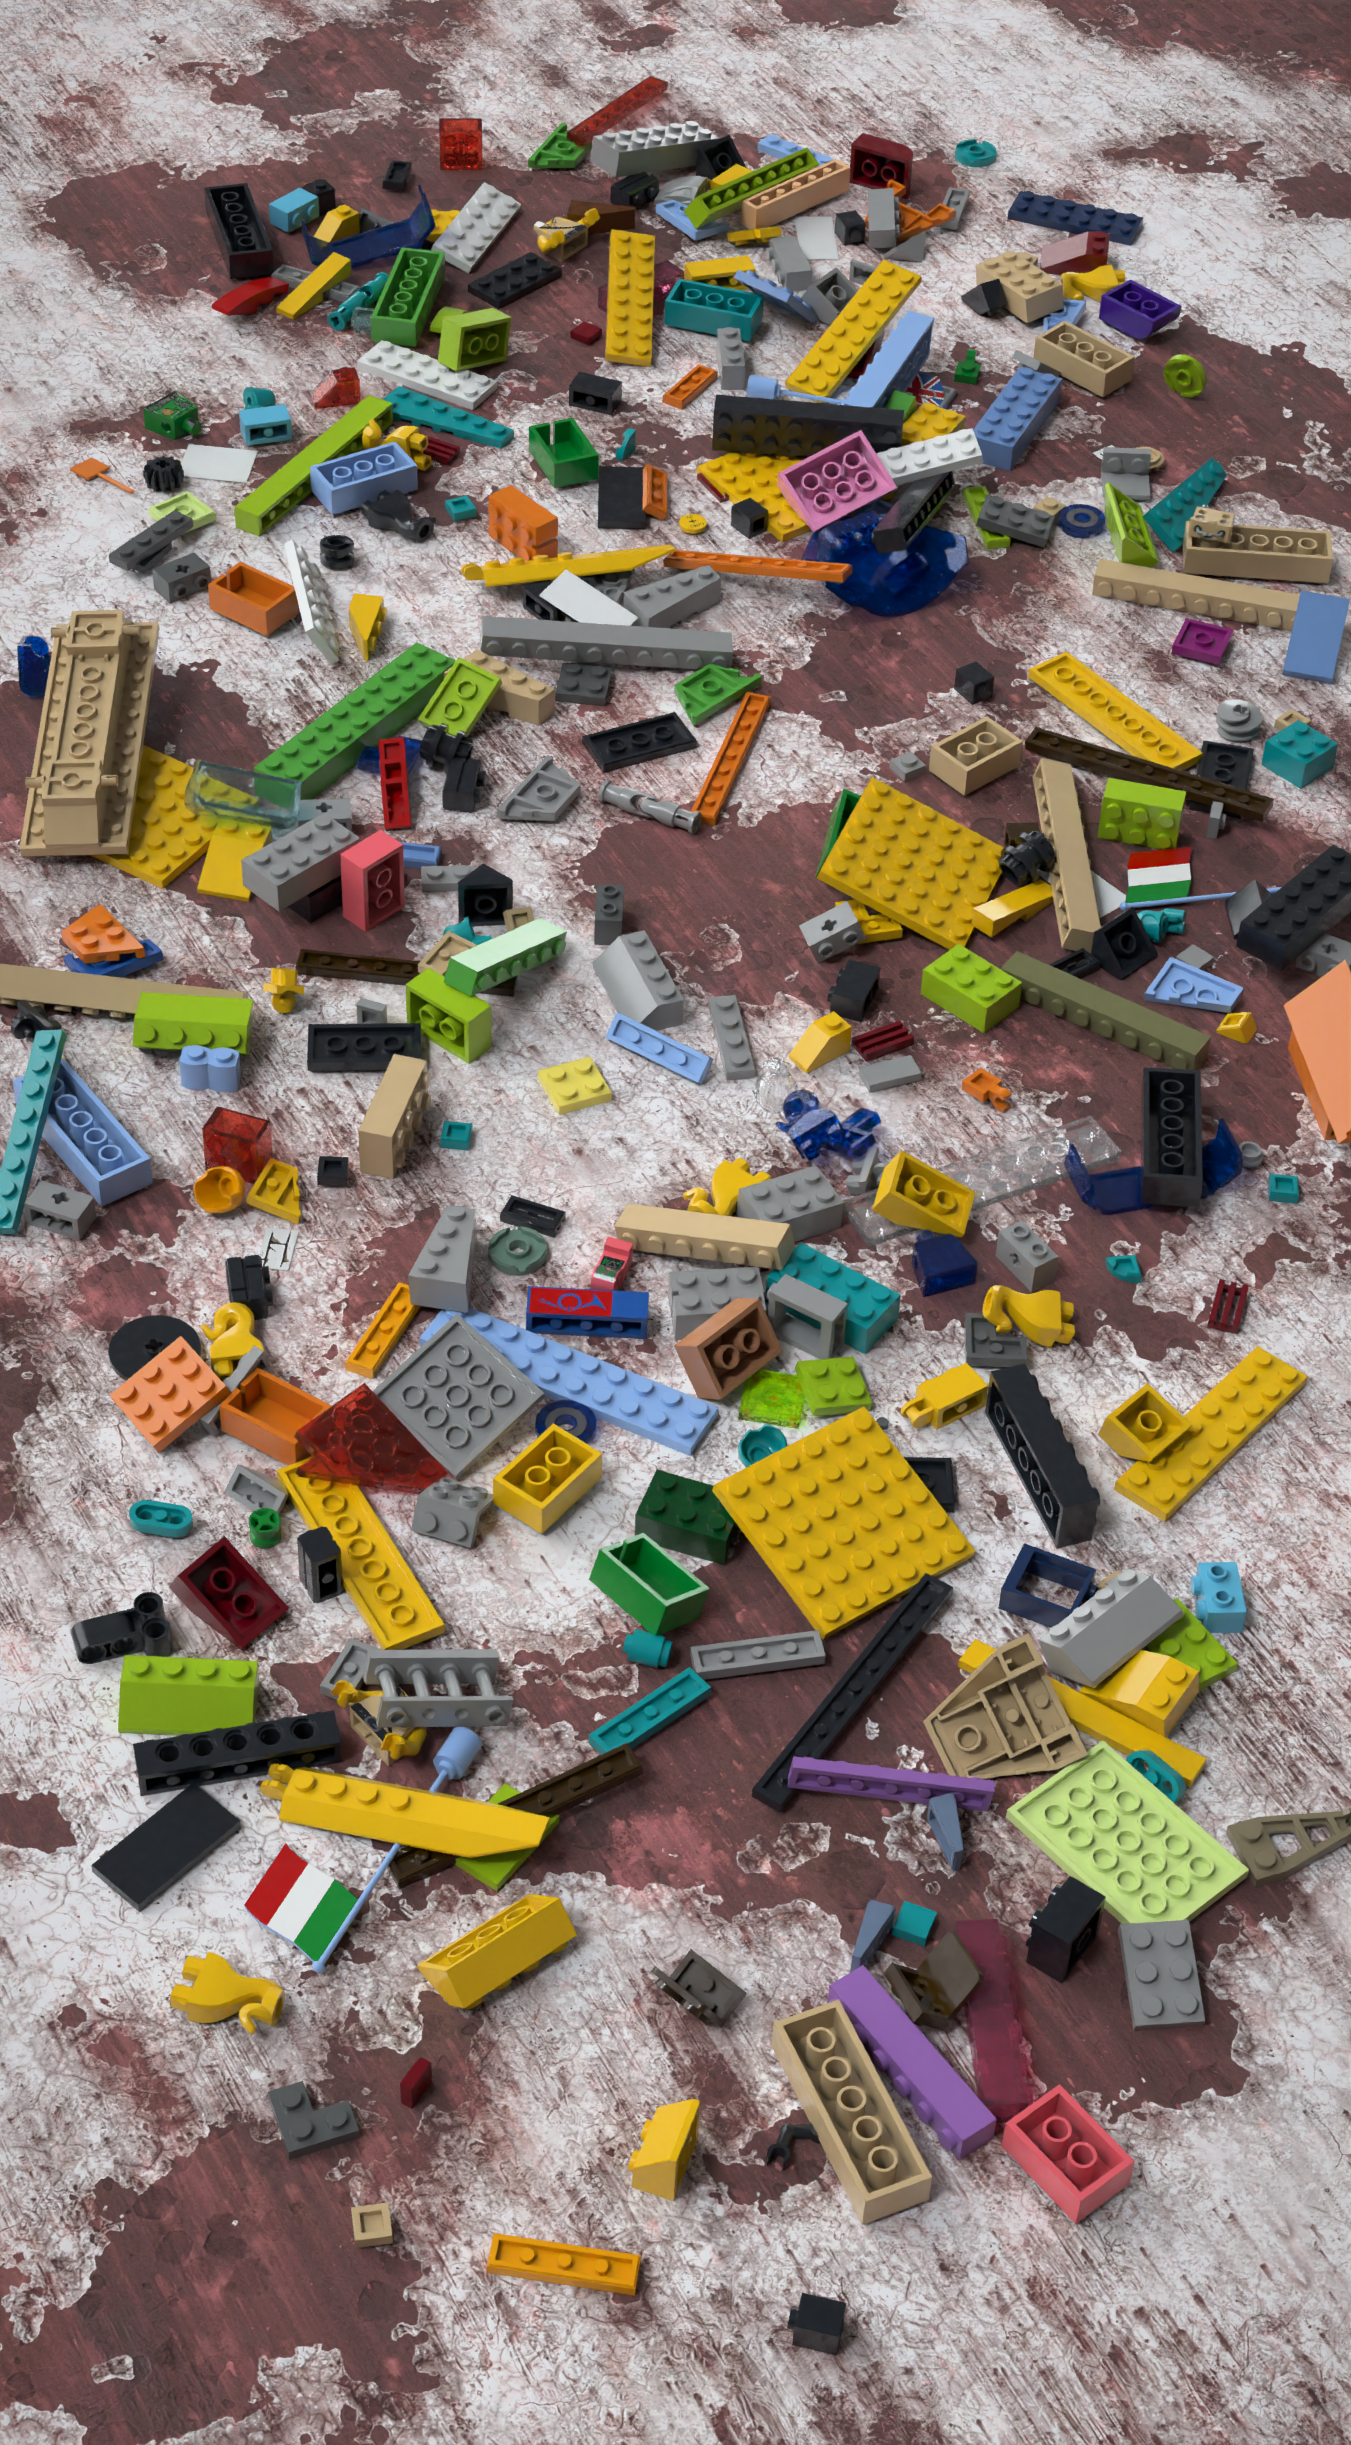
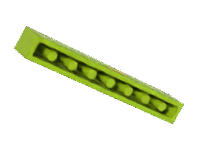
(729, 196)

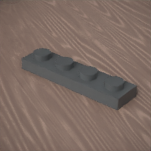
(151, 540)

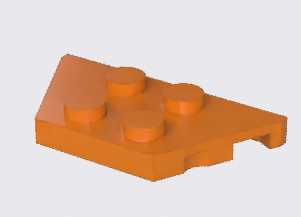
(100, 937)

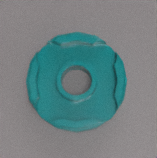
(975, 154)

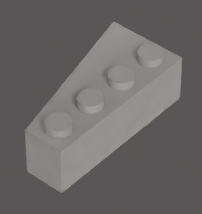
(674, 598)
(446, 1262)

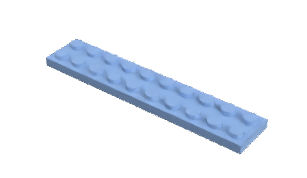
(604, 1388)

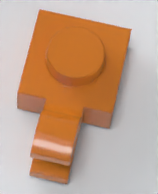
(987, 1086)

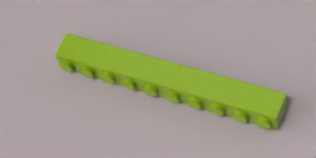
(292, 481)

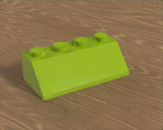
(1128, 529)
(189, 1020)
(186, 1694)

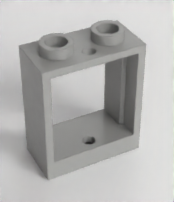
(813, 1303)

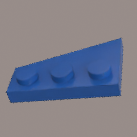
(121, 968)

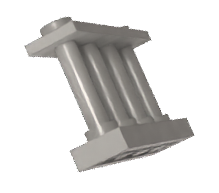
(437, 1667)

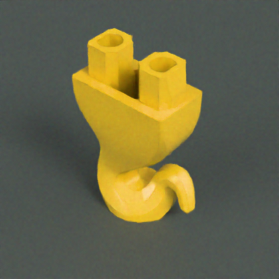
(1092, 284)
(406, 437)
(724, 1188)
(1035, 1314)
(232, 1338)
(223, 1992)

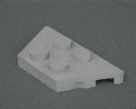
(541, 795)

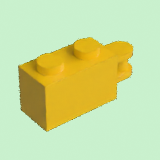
(946, 1398)

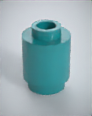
(647, 1648)

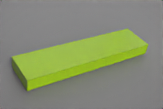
(974, 499)

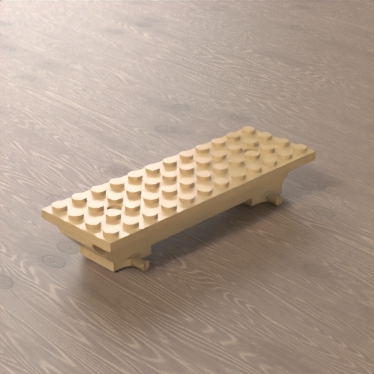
(90, 736)

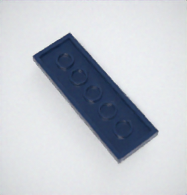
(1074, 217)

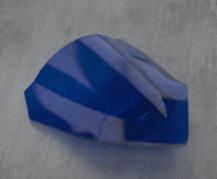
(851, 543)

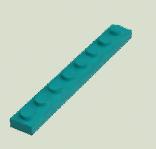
(28, 1126)

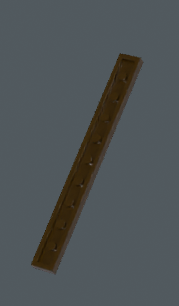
(1147, 772)

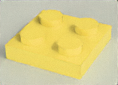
(574, 1085)

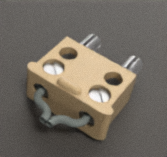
(1211, 524)

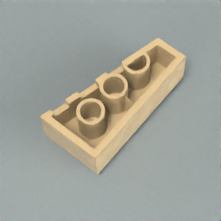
(519, 693)

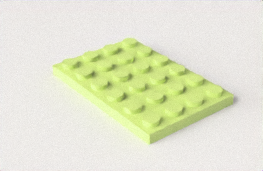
(1126, 1840)

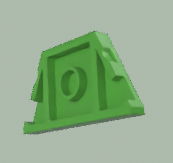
(558, 152)
(712, 690)

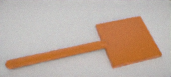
(91, 468)

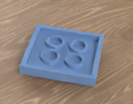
(782, 298)

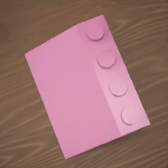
(835, 482)

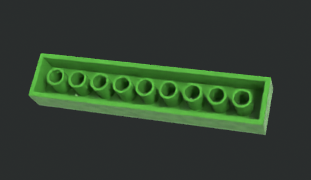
(363, 717)

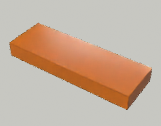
(690, 386)
(655, 492)

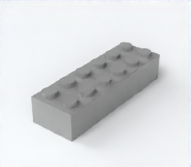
(650, 148)

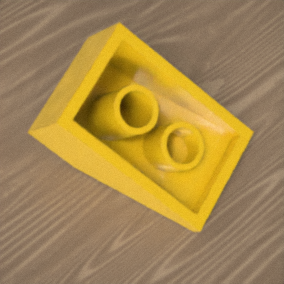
(223, 865)
(922, 1197)
(1149, 1690)

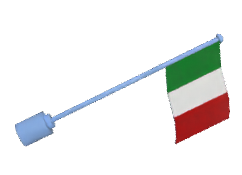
(1163, 879)
(314, 1907)

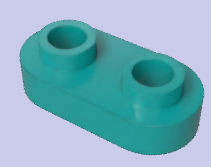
(162, 1517)
(1158, 1773)

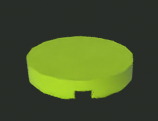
(1185, 375)

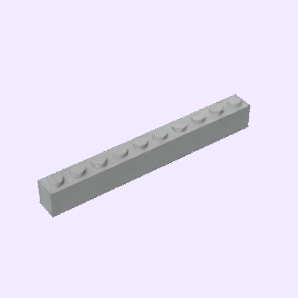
(604, 643)

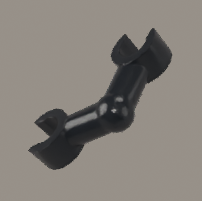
(787, 2134)

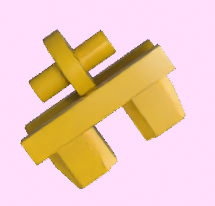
(283, 986)

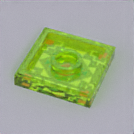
(773, 1399)

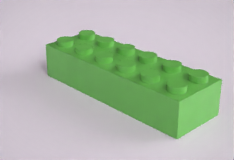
(408, 297)

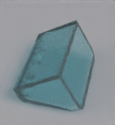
(243, 796)

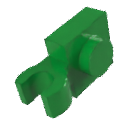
(968, 371)

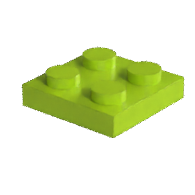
(833, 1385)

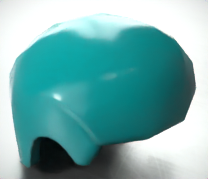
(760, 1444)

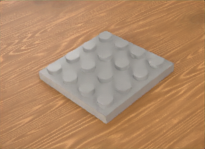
(458, 1395)

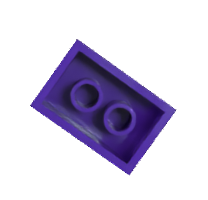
(1137, 309)

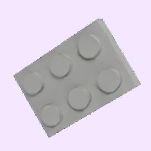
(1161, 1975)

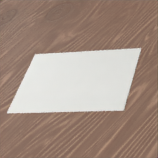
(218, 463)

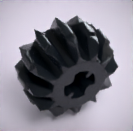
(163, 473)

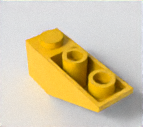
(366, 620)

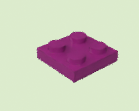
(1202, 641)

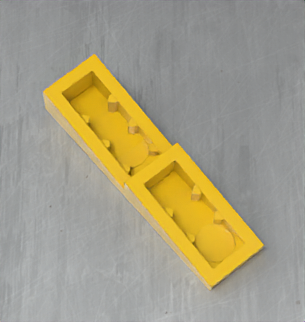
(310, 291)
(1005, 910)

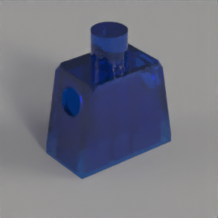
(942, 1263)

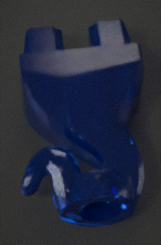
(810, 1124)

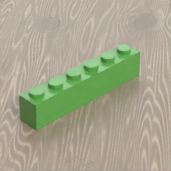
(505, 956)

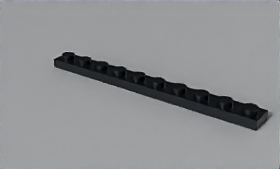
(855, 1687)

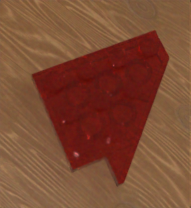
(366, 1446)

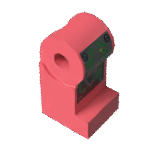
(613, 1265)

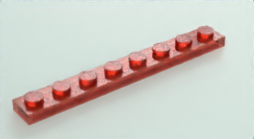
(616, 111)

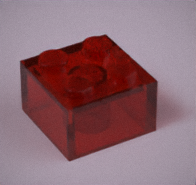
(460, 143)
(237, 1142)

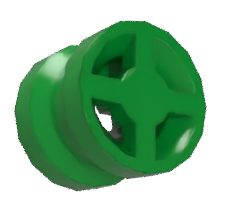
(264, 1528)

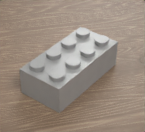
(298, 862)

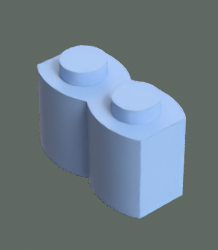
(210, 1068)

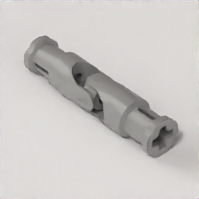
(665, 812)

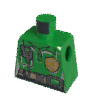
(172, 416)

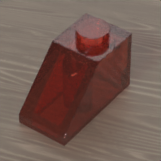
(337, 389)

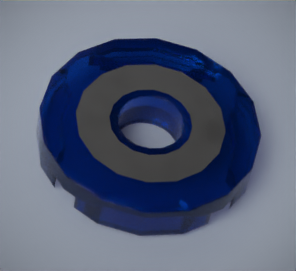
(1092, 520)
(570, 1413)

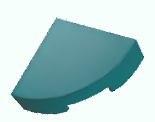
(628, 445)
(1124, 1268)

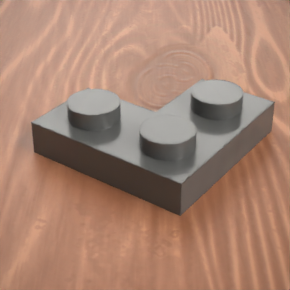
(987, 1349)
(310, 2130)

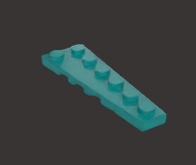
(443, 417)
(1171, 513)

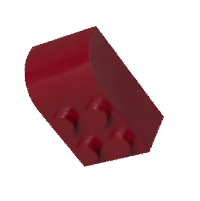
(878, 161)

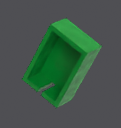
(569, 458)
(649, 1584)

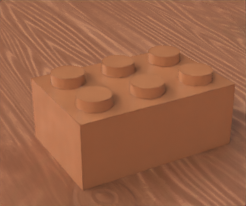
(728, 1348)

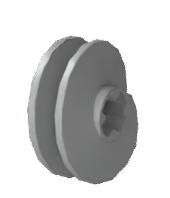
(1238, 720)

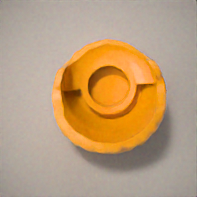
(219, 1190)

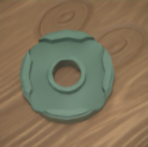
(517, 1263)

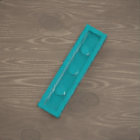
(651, 1712)

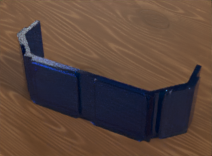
(378, 242)
(1121, 1189)

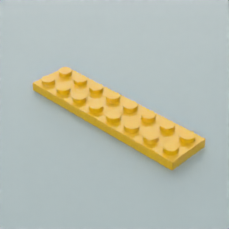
(630, 298)
(854, 331)
(1113, 712)
(1218, 1430)
(371, 1564)

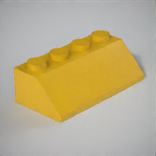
(499, 1950)

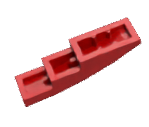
(248, 296)
(394, 783)

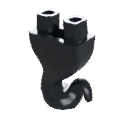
(395, 513)

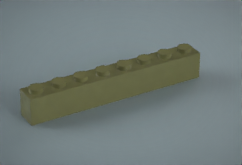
(1108, 1014)

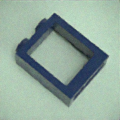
(1050, 1567)

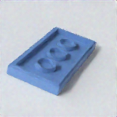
(1316, 637)

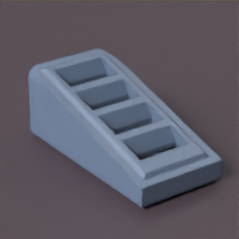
(945, 1825)
(874, 1928)

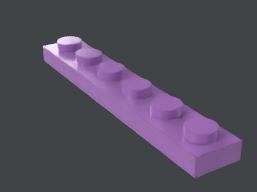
(888, 1783)

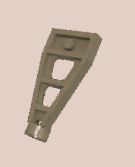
(1260, 1856)

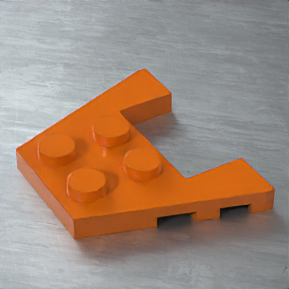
(914, 222)

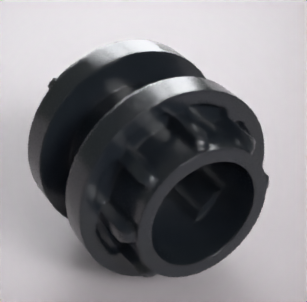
(443, 747)
(1028, 856)

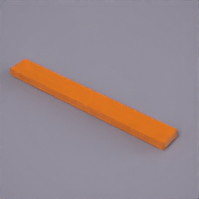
(759, 565)
(731, 757)

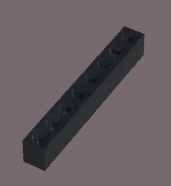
(912, 513)

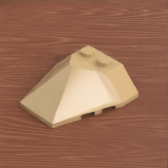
(1004, 1719)

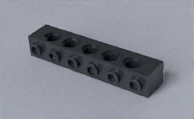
(236, 1752)

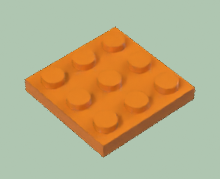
(169, 1394)

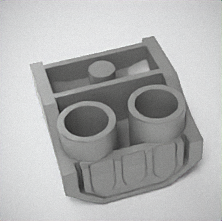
(683, 189)

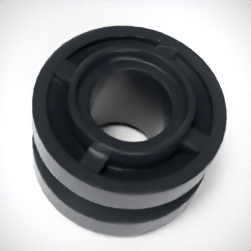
(336, 551)

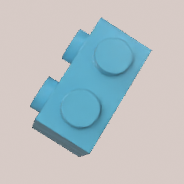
(292, 209)
(265, 424)
(1219, 1597)

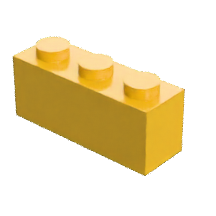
(719, 271)

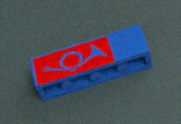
(587, 1312)

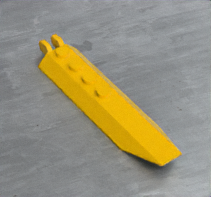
(551, 568)
(400, 1813)

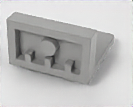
(1127, 471)

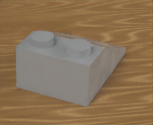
(829, 295)

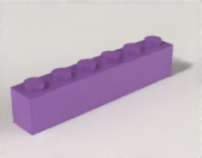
(914, 2064)

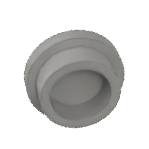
(1252, 1154)

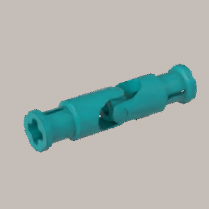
(364, 298)

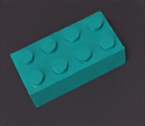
(713, 307)
(870, 1305)

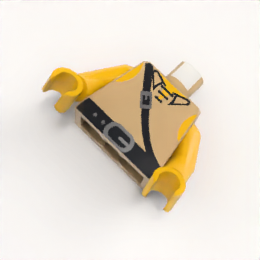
(564, 237)
(386, 1742)

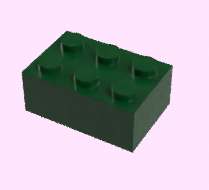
(686, 1518)

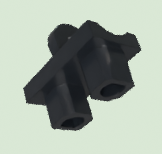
(31, 1020)

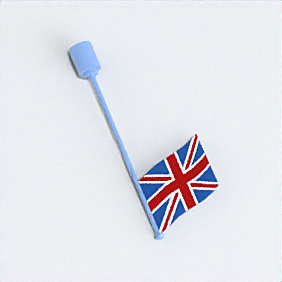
(922, 384)

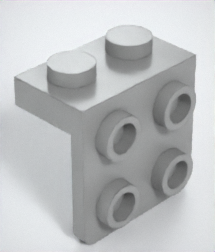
(451, 1511)

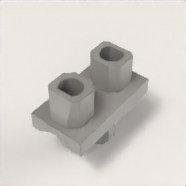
(867, 1172)

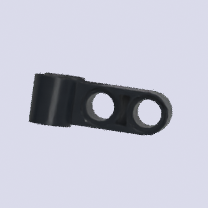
(125, 1632)

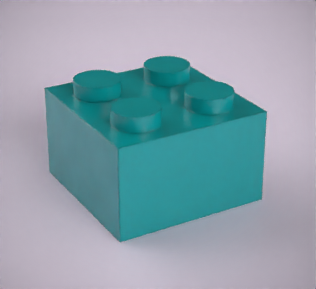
(1299, 754)

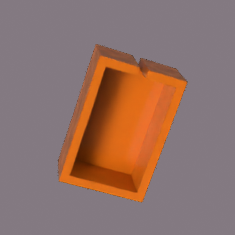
(522, 524)
(253, 598)
(270, 1415)

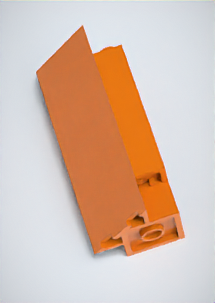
(1323, 1049)

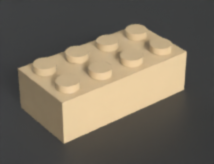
(1026, 287)
(1084, 358)
(394, 1116)

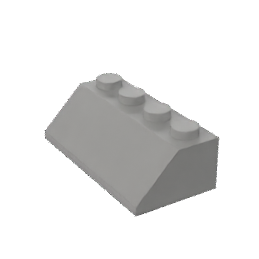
(639, 982)
(1109, 1628)

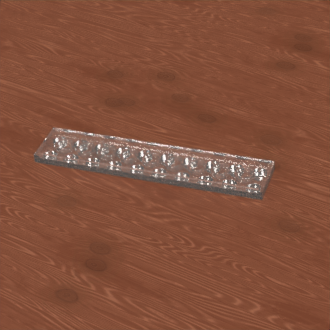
(1000, 1173)

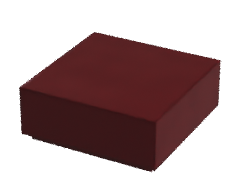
(586, 333)
(416, 2082)

